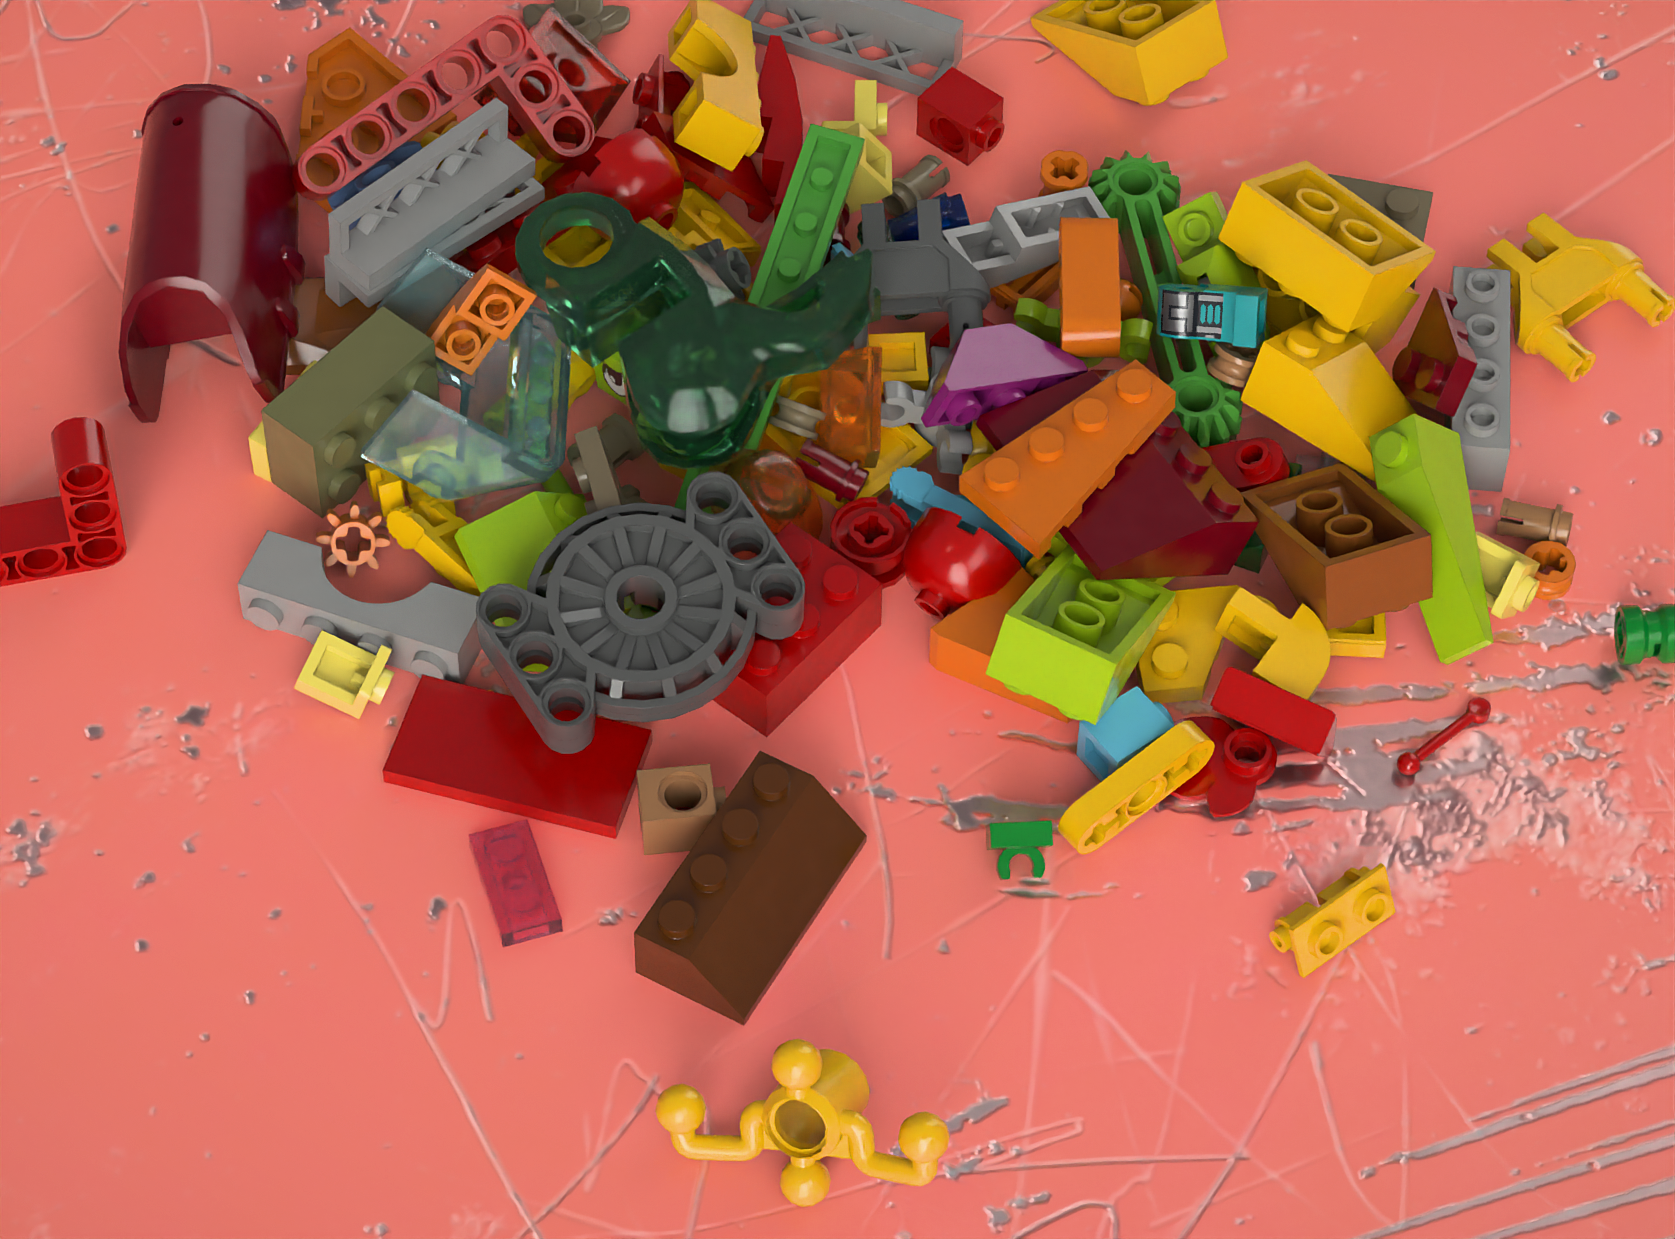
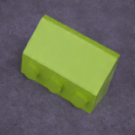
(509, 542)

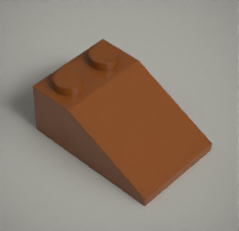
(1342, 545)

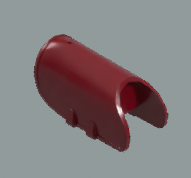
(210, 241)

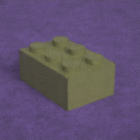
(339, 404)

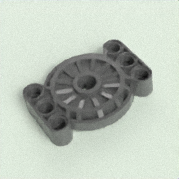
(649, 665)

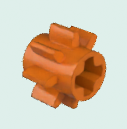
(365, 549)

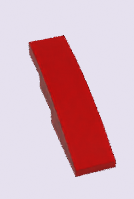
(781, 121)

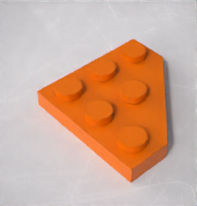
(341, 82)

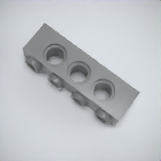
(1485, 407)

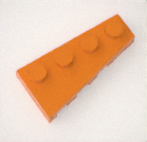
(1056, 465)

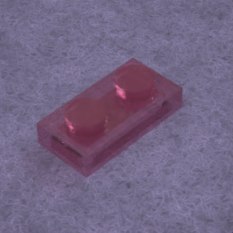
(515, 883)

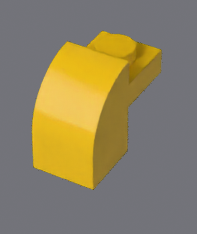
(1290, 651)

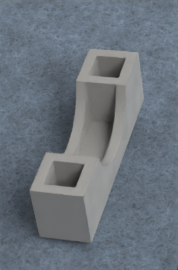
(427, 632)

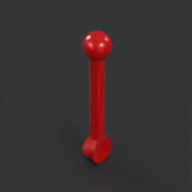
(1477, 712)

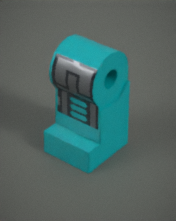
(1213, 313)

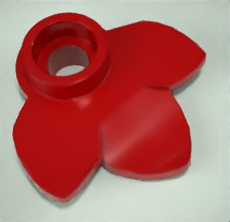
(1225, 779)

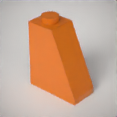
(966, 639)

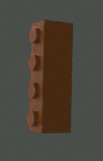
(748, 889)

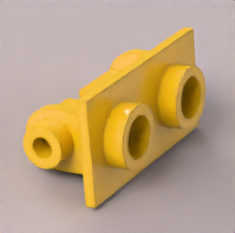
(1346, 913)

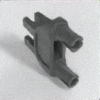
(922, 273)

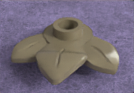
(585, 16)

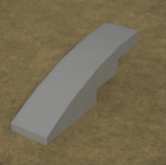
(1021, 234)

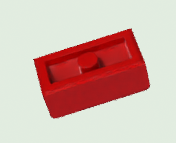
(1275, 712)

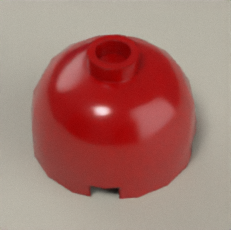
(637, 175)
(952, 564)

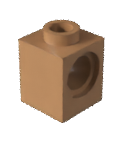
(674, 787)

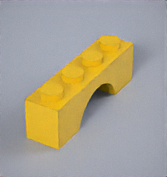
(723, 105)

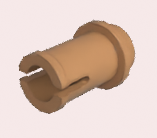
(1537, 524)

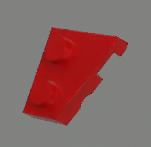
(711, 177)

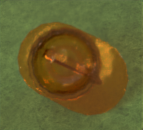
(775, 489)

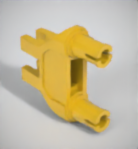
(1565, 280)

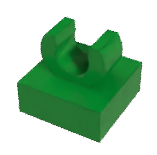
(1021, 839)

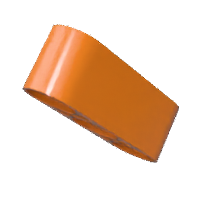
(1089, 287)

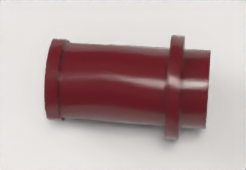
(834, 472)

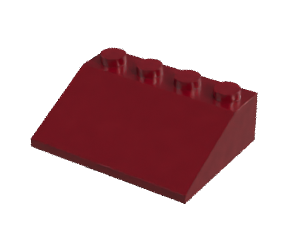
(1161, 510)

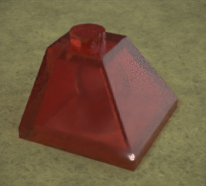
(581, 66)

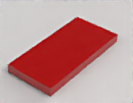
(488, 754)

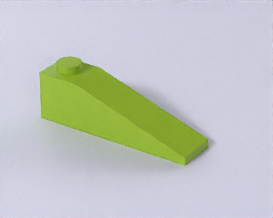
(1425, 476)

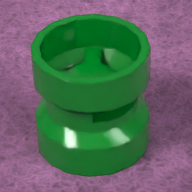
(1644, 634)

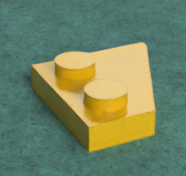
(1184, 646)

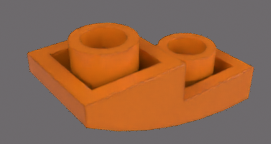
(477, 316)

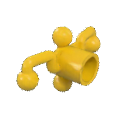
(808, 1117)

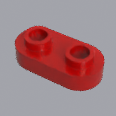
(1235, 457)

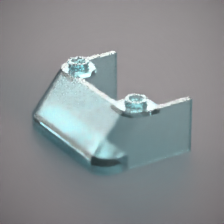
(509, 408)

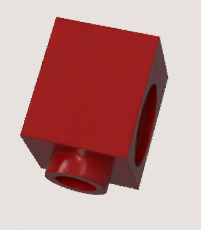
(960, 116)

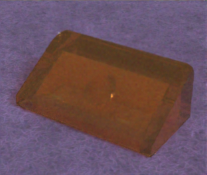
(853, 406)

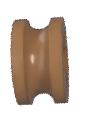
(1233, 363)

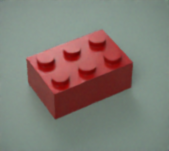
(839, 616)

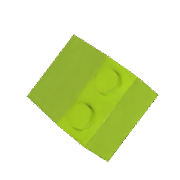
(1077, 637)

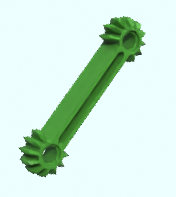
(1139, 197)

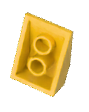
(1137, 45)
(1326, 390)

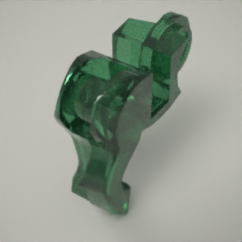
(687, 347)

